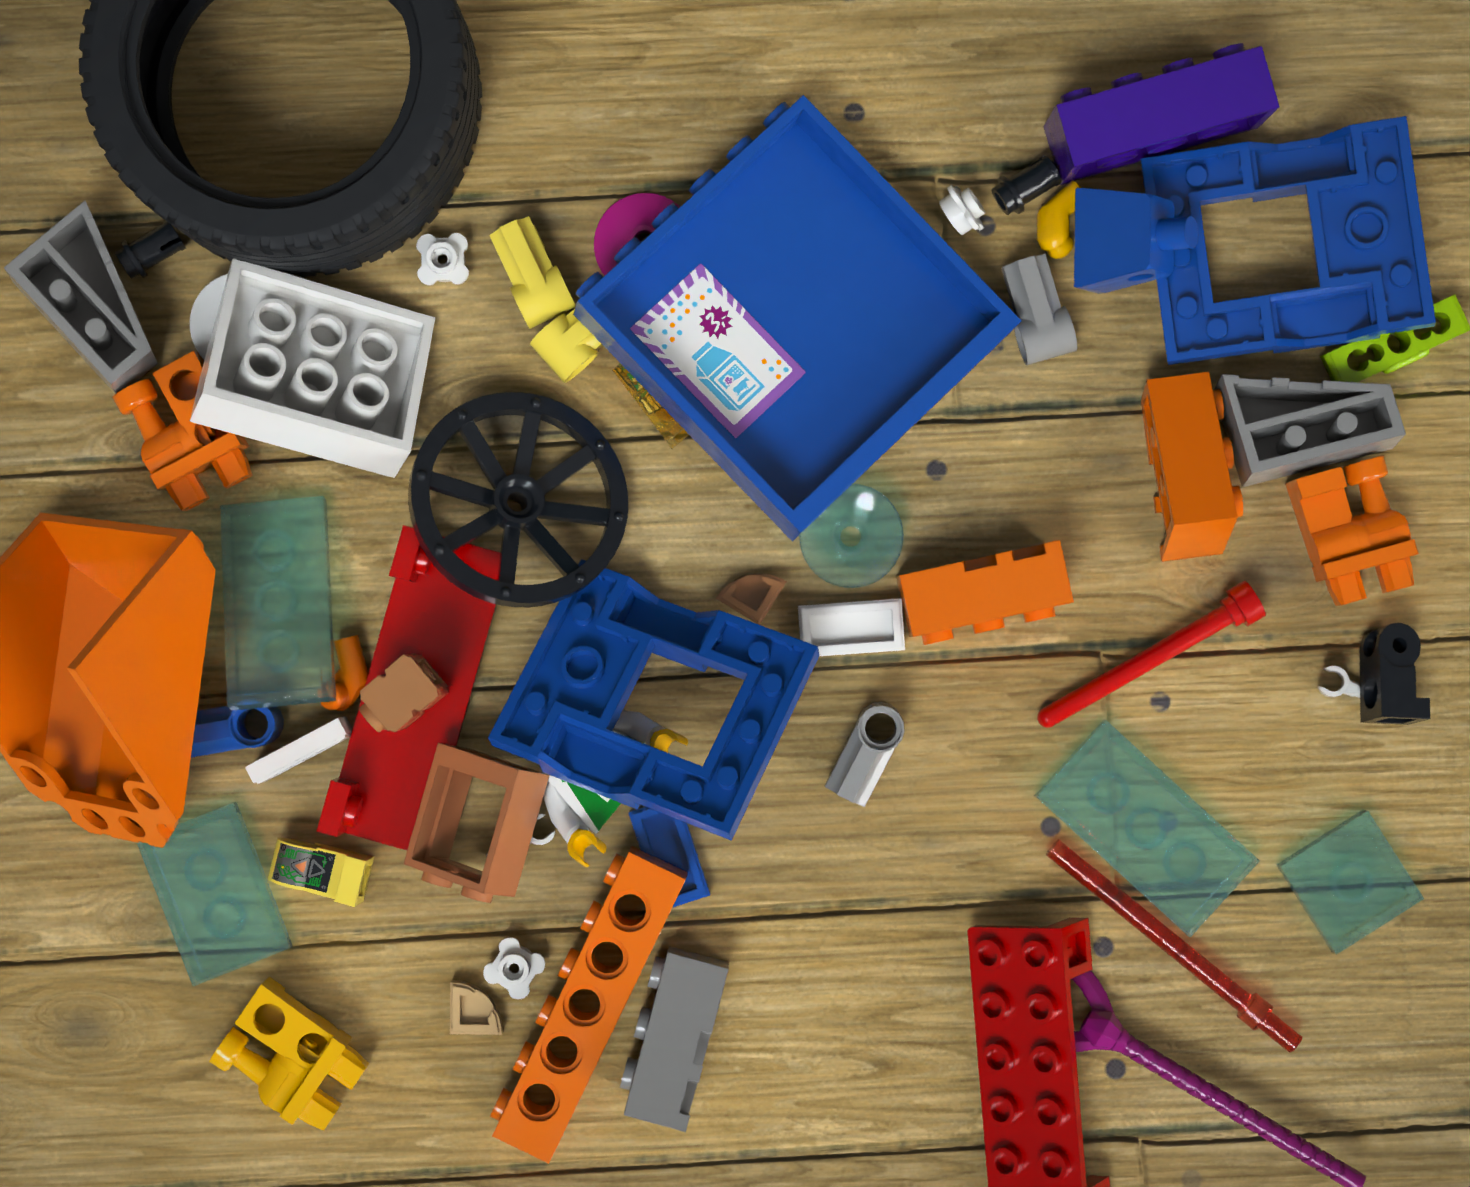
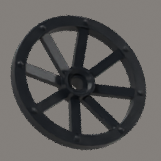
(525, 491)

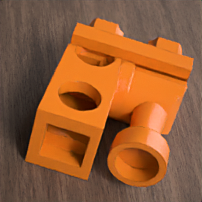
(183, 448)
(1347, 543)

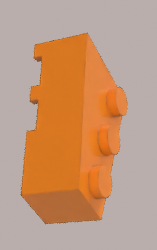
(1190, 465)
(985, 592)

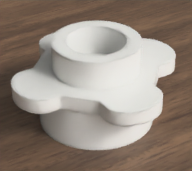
(962, 209)
(453, 270)
(528, 963)

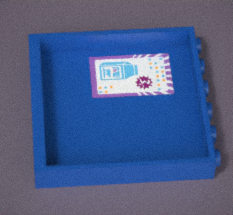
(794, 315)

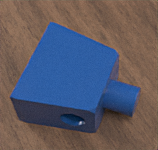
(1126, 238)

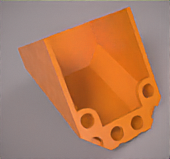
(104, 668)

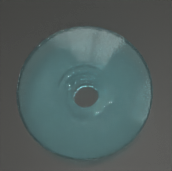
(878, 545)

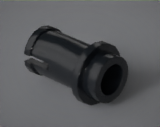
(1025, 185)
(149, 249)

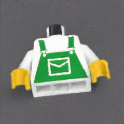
(578, 810)

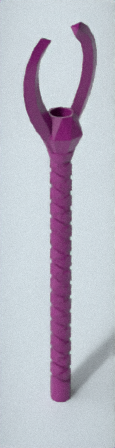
(1104, 1032)

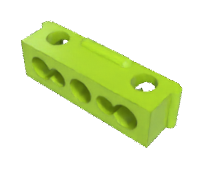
(1452, 323)

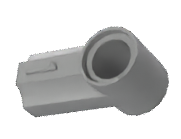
(1045, 325)
(863, 757)

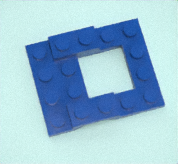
(1362, 236)
(587, 670)

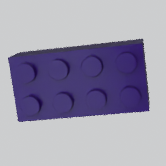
(1160, 113)

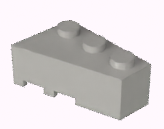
(83, 298)
(1304, 426)
(674, 1037)

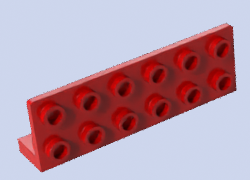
(388, 770)
(1030, 1052)

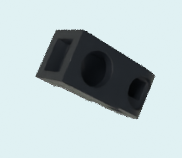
(1390, 677)

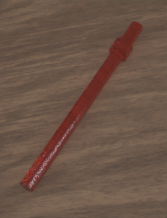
(1251, 1009)

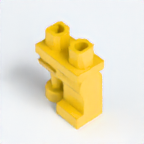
(306, 1052)

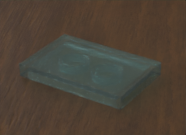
(215, 895)

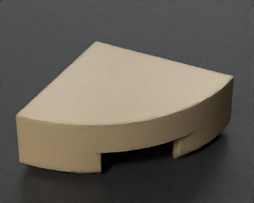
(473, 1011)

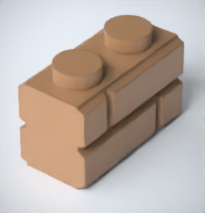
(402, 693)

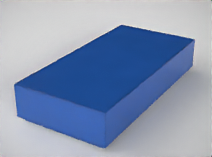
(671, 842)

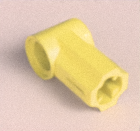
(535, 281)
(566, 346)

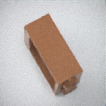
(441, 814)

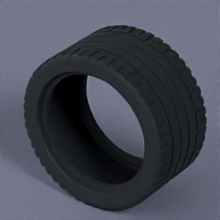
(128, 90)

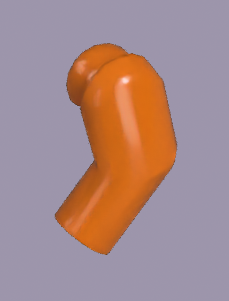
(350, 676)

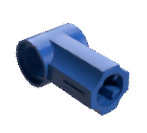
(224, 730)

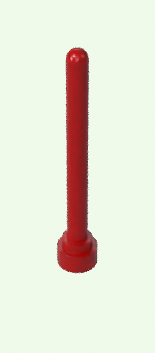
(1237, 608)

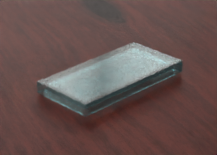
(277, 603)
(1147, 828)

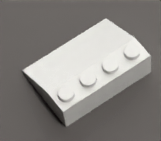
(314, 369)

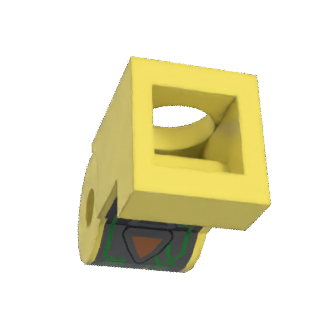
(321, 870)

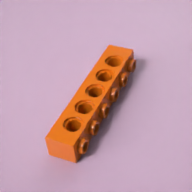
(538, 1127)

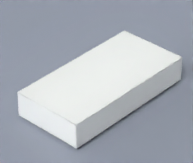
(853, 626)
(299, 750)

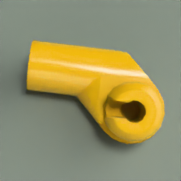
(1054, 222)

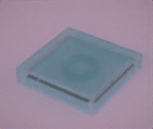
(1350, 881)

